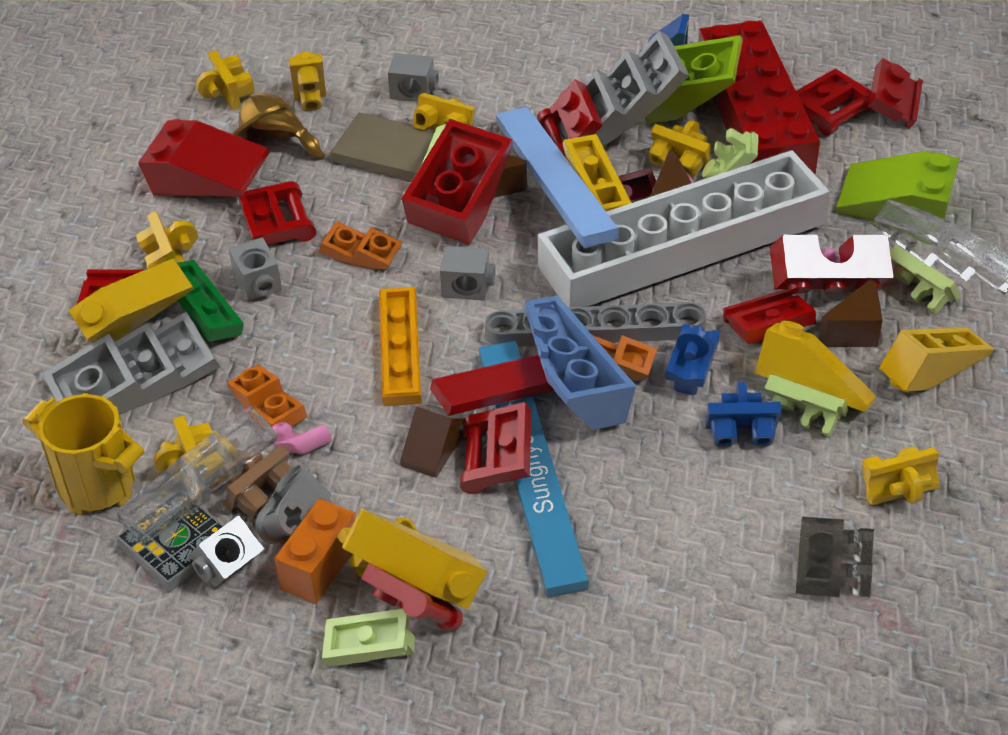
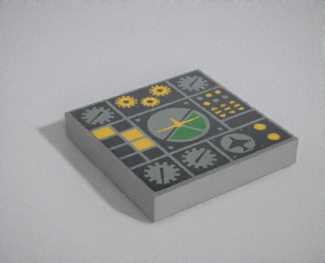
(168, 554)

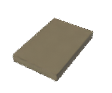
(383, 146)

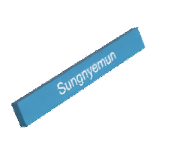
(542, 499)

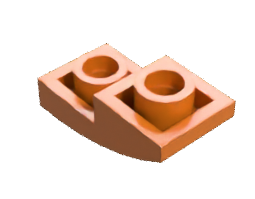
(350, 246)
(264, 392)

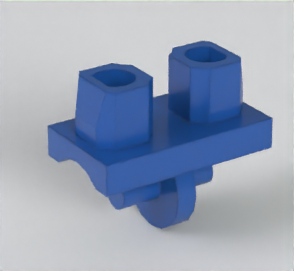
(692, 358)
(742, 411)

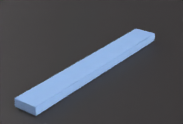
(558, 178)

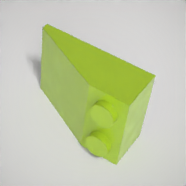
(710, 70)
(914, 179)

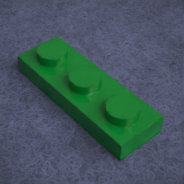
(207, 306)

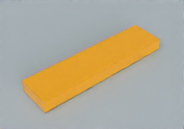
(399, 347)

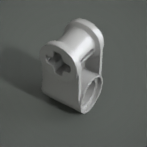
(289, 505)

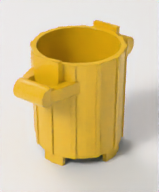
(86, 450)

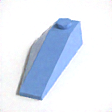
(579, 365)

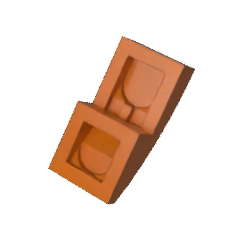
(631, 356)

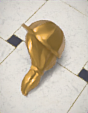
(273, 118)

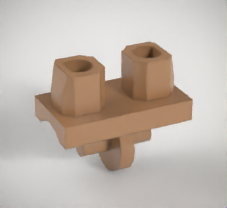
(246, 490)

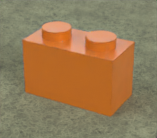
(314, 552)

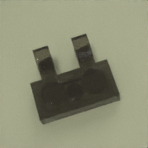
(820, 558)

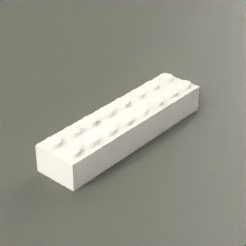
(686, 229)

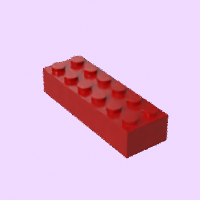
(764, 96)

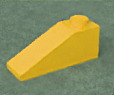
(596, 171)
(130, 301)
(930, 356)
(807, 361)
(416, 558)

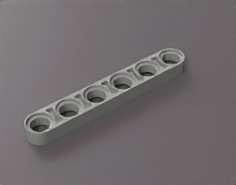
(595, 318)

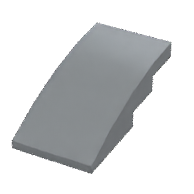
(634, 86)
(137, 366)

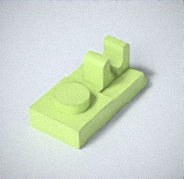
(732, 156)
(928, 280)
(807, 399)
(367, 637)

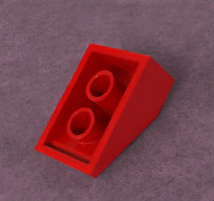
(200, 161)
(457, 181)

